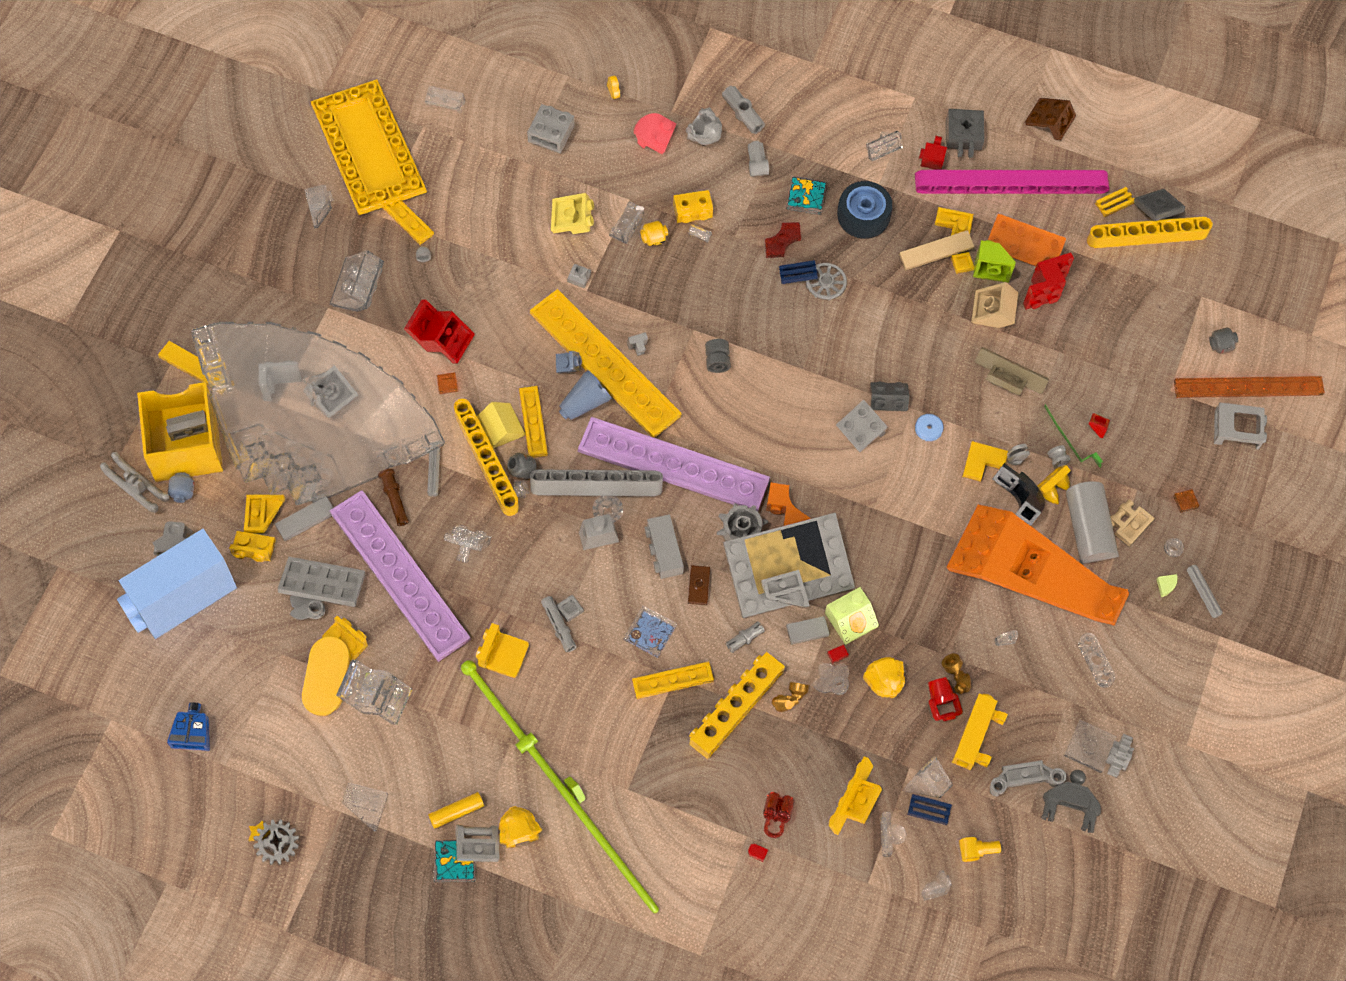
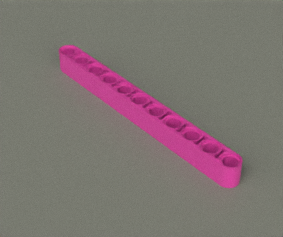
(1011, 181)

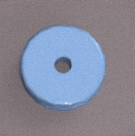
(932, 421)

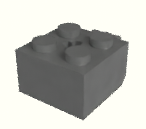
(965, 130)

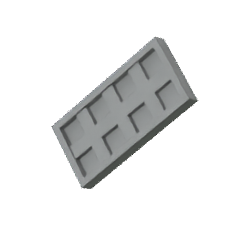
(321, 581)

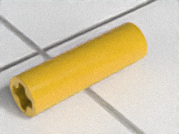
(456, 810)

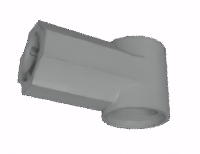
(758, 164)

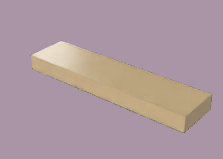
(936, 250)

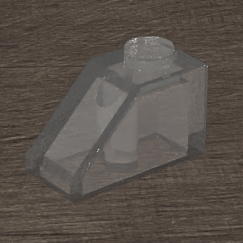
(319, 203)

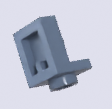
(568, 362)

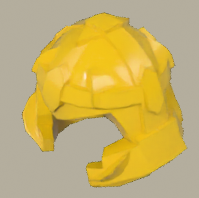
(885, 677)
(518, 826)

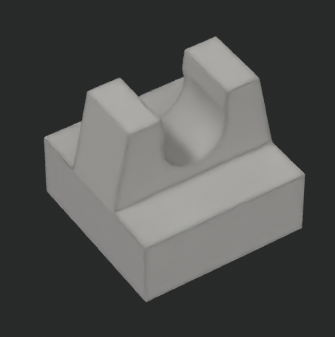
(579, 276)
(638, 342)

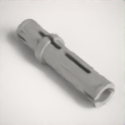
(562, 631)

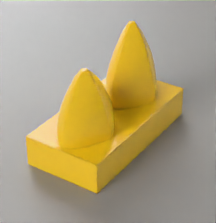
(1057, 477)

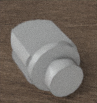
(1017, 454)

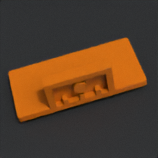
(1025, 241)

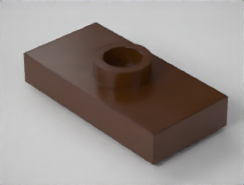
(699, 585)

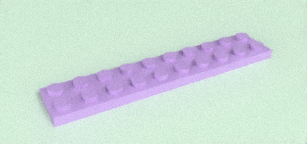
(677, 464)
(400, 576)

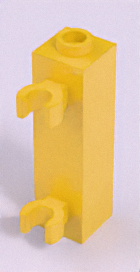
(975, 730)

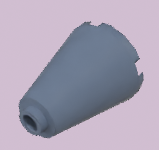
(583, 397)

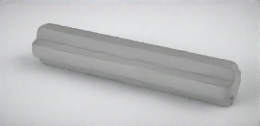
(433, 473)
(1204, 591)

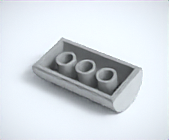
(1091, 522)

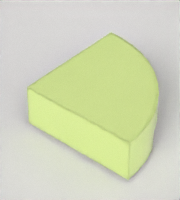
(1166, 584)

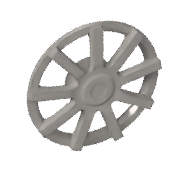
(827, 281)

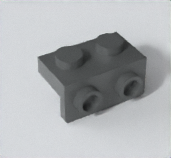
(889, 396)

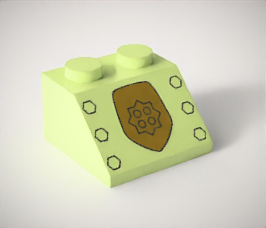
(852, 616)

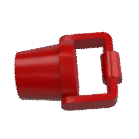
(941, 694)

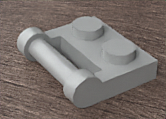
(477, 849)

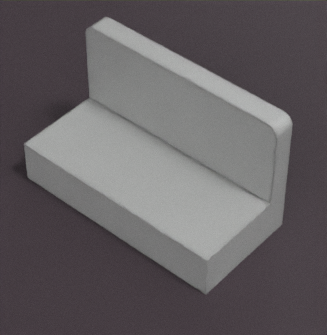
(187, 425)

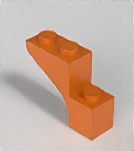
(780, 502)

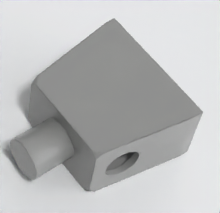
(598, 532)

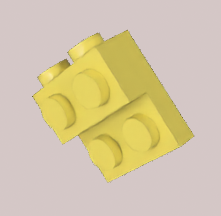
(572, 214)

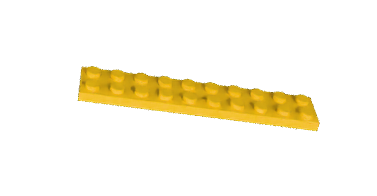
(606, 363)

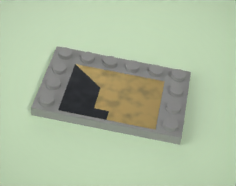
(807, 546)

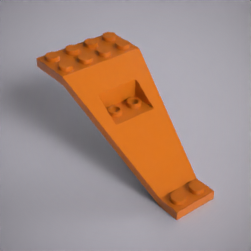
(1002, 550)

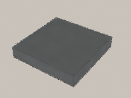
(1159, 204)

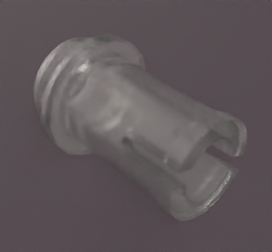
(699, 232)

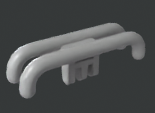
(134, 484)

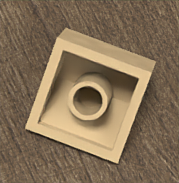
(995, 306)

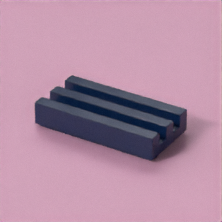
(797, 270)
(946, 814)

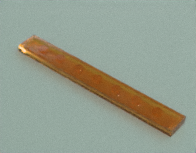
(1249, 386)

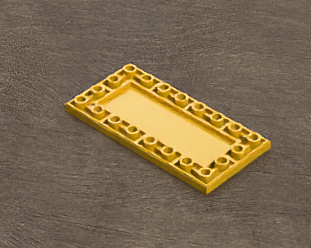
(368, 147)

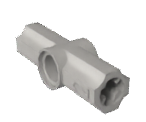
(748, 115)

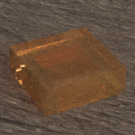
(447, 383)
(1186, 500)

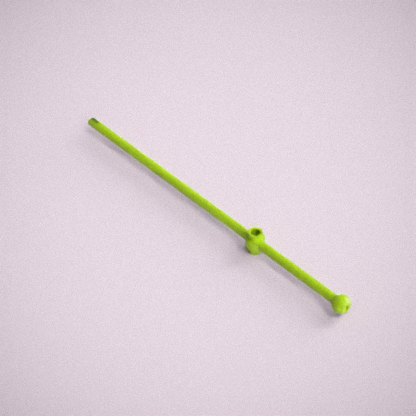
(527, 744)

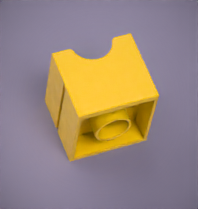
(188, 455)

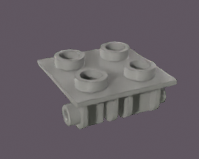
(862, 426)

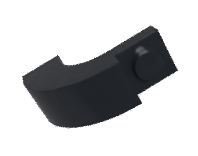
(1024, 490)

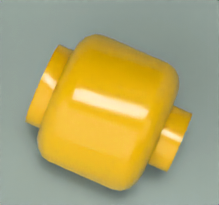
(654, 233)

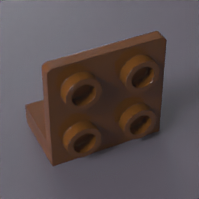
(1052, 113)

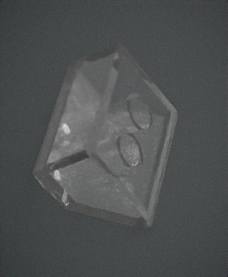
(357, 281)

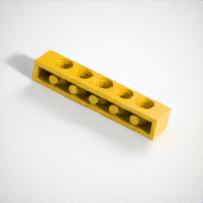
(708, 745)

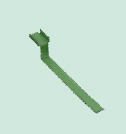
(1095, 456)

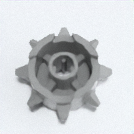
(742, 517)

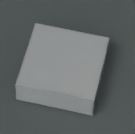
(570, 608)

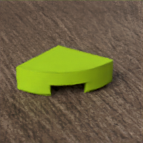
(575, 789)

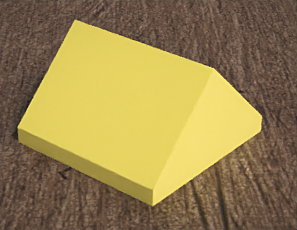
(500, 424)

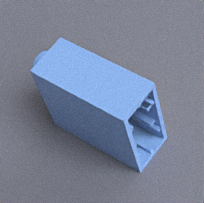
(175, 585)

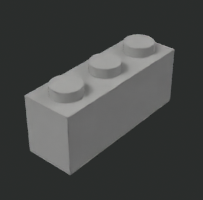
(664, 546)

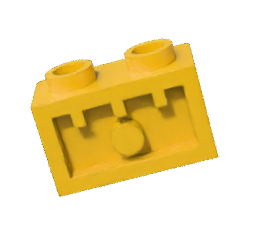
(252, 546)
(353, 639)

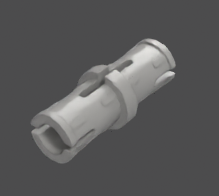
(745, 637)

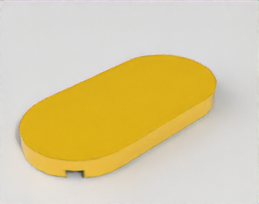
(324, 675)

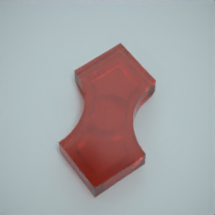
(788, 234)

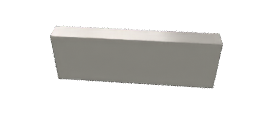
(304, 519)

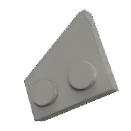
(786, 589)

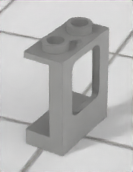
(1225, 429)

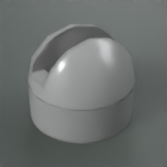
(423, 254)

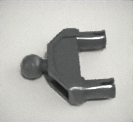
(1075, 797)

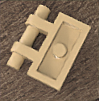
(1134, 525)

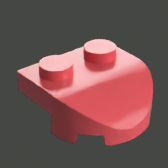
(654, 131)

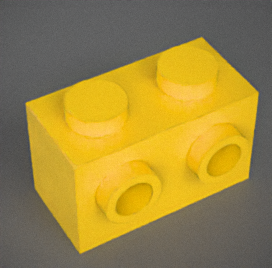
(693, 206)

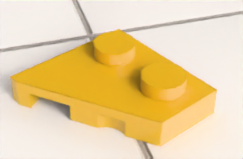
(261, 511)

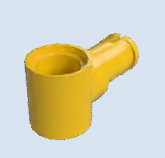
(972, 849)

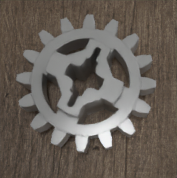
(1120, 755)
(265, 844)

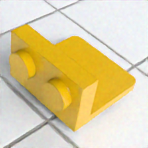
(501, 652)

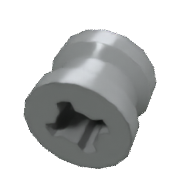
(1058, 456)

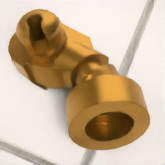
(952, 664)
(784, 703)

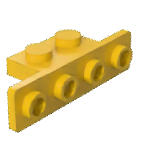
(858, 798)

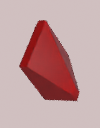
(1099, 424)

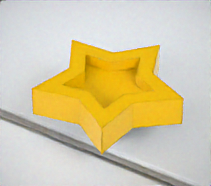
(253, 829)

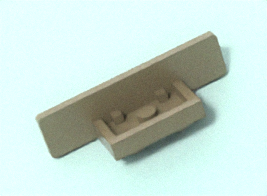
(1009, 373)

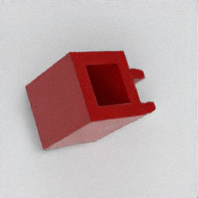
(933, 154)

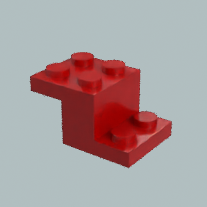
(1048, 281)
(439, 331)

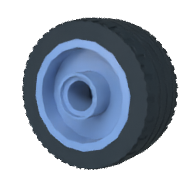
(864, 209)

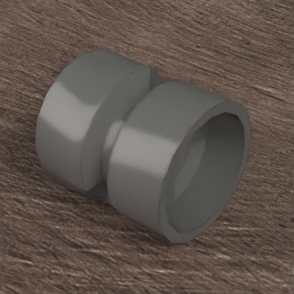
(717, 355)

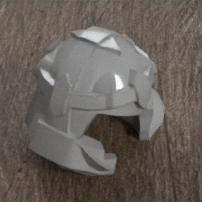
(705, 128)

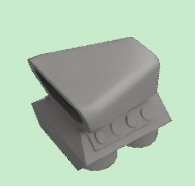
(172, 535)

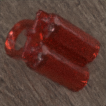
(778, 810)

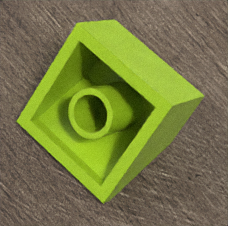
(993, 262)

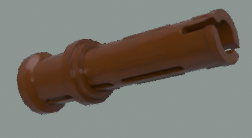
(392, 489)

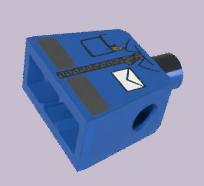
(190, 730)

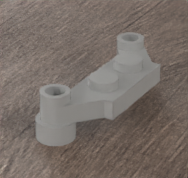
(1026, 774)

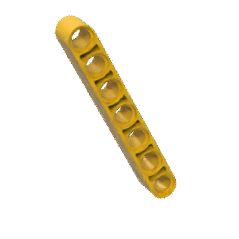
(1141, 232)
(486, 465)

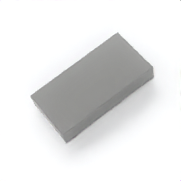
(807, 630)

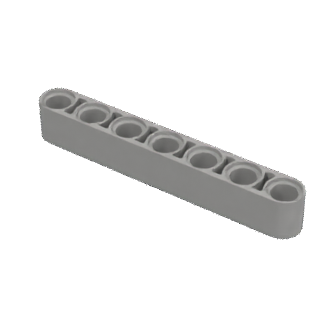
(596, 482)

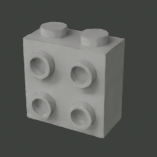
(551, 128)

